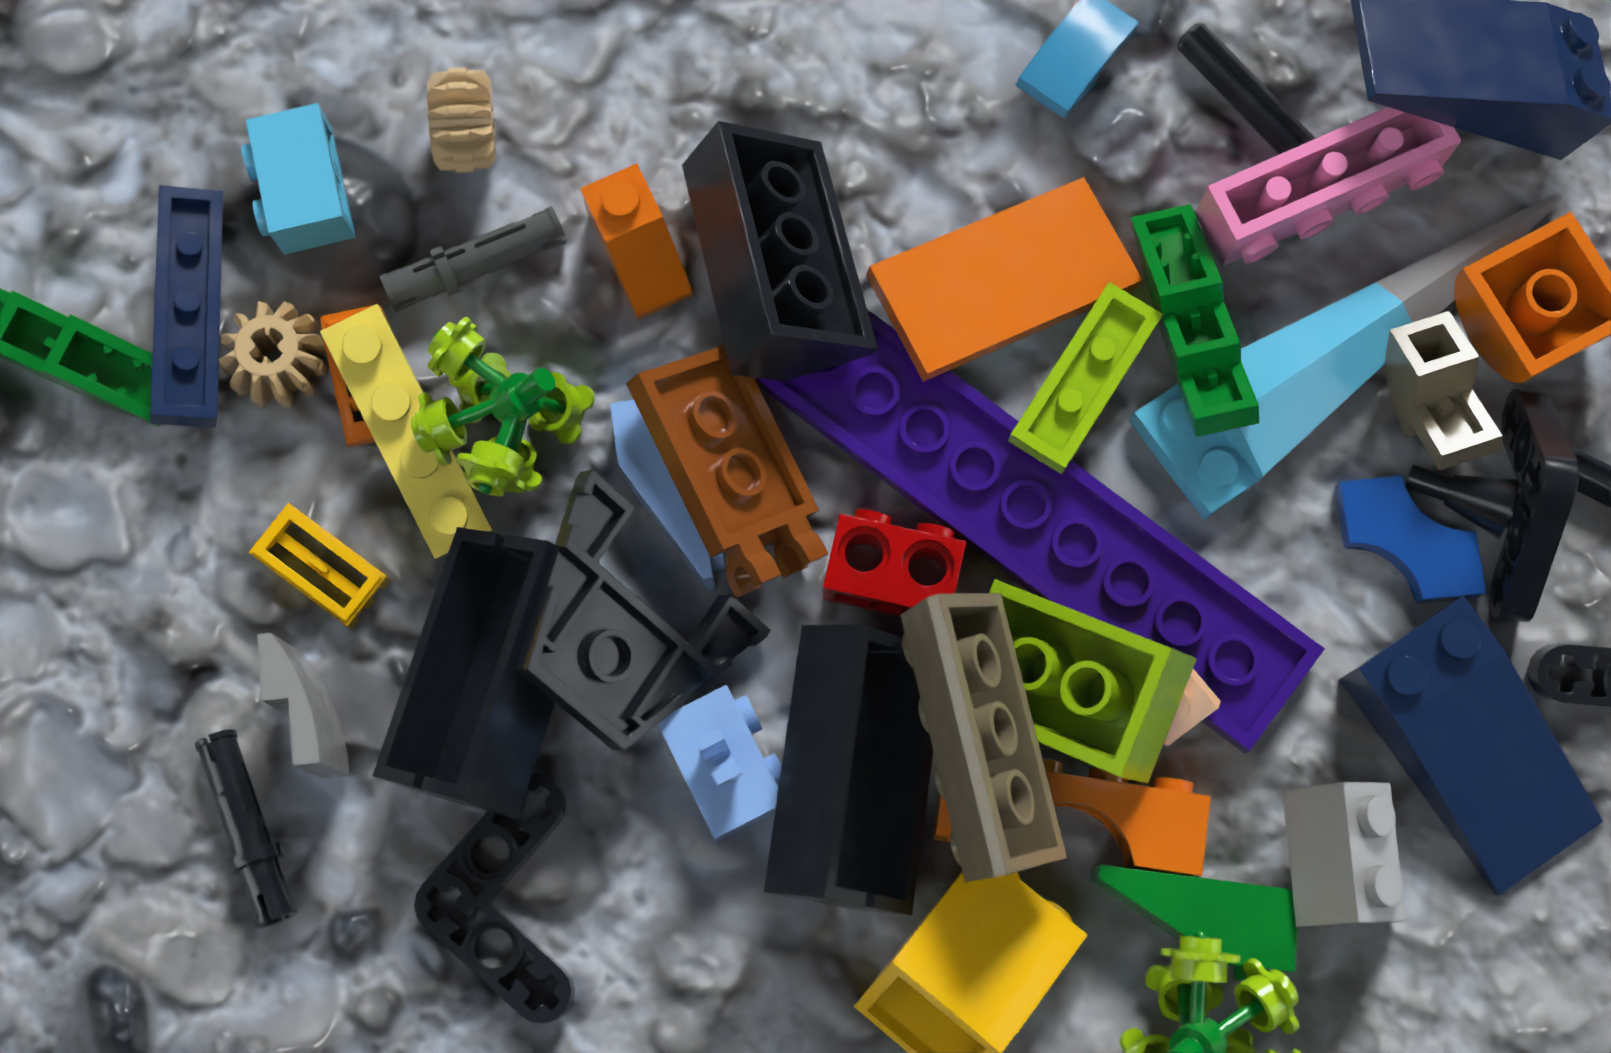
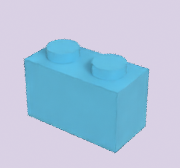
(297, 179)

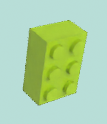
(1094, 684)

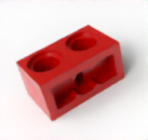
(889, 585)

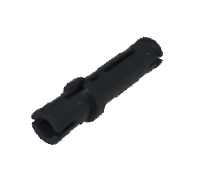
(253, 851)

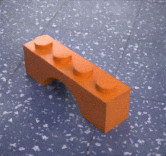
(1153, 826)

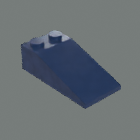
(1488, 68)
(1474, 744)

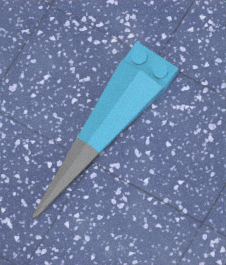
(1311, 370)

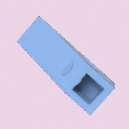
(652, 484)

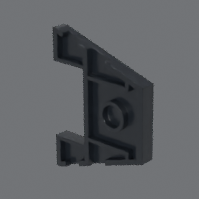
(602, 646)

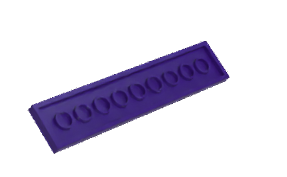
(1050, 529)

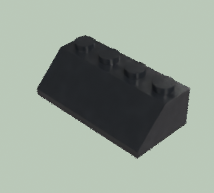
(776, 253)

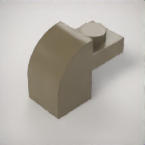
(1431, 390)

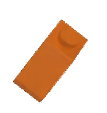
(636, 241)

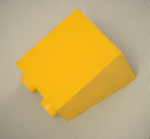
(972, 968)

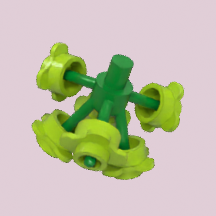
(489, 388)
(1189, 992)

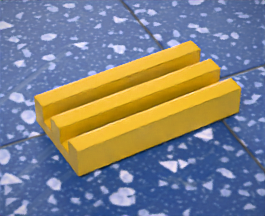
(361, 597)

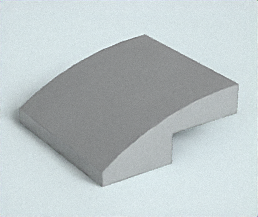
(297, 690)

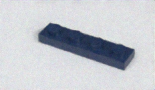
(187, 307)

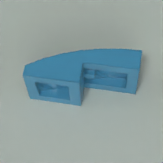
(1076, 55)

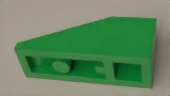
(1247, 917)

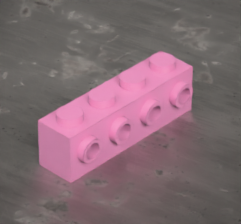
(1321, 180)

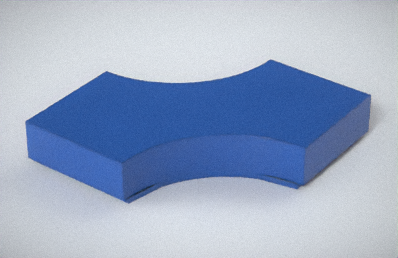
(1433, 558)

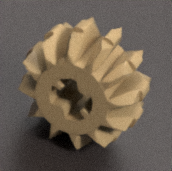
(461, 120)
(257, 337)

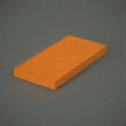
(1002, 278)

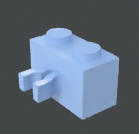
(722, 761)

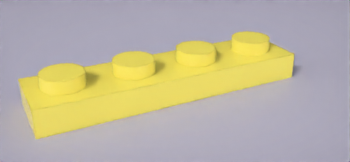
(388, 400)

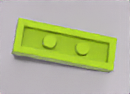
(1085, 378)

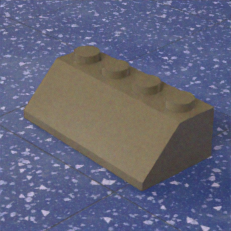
(981, 735)

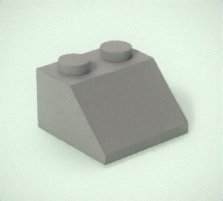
(1344, 854)

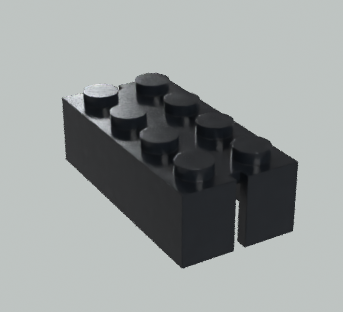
(465, 713)
(851, 775)

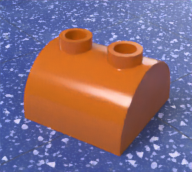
(1536, 300)

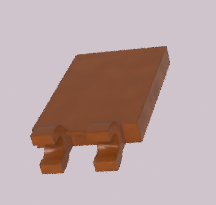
(730, 467)

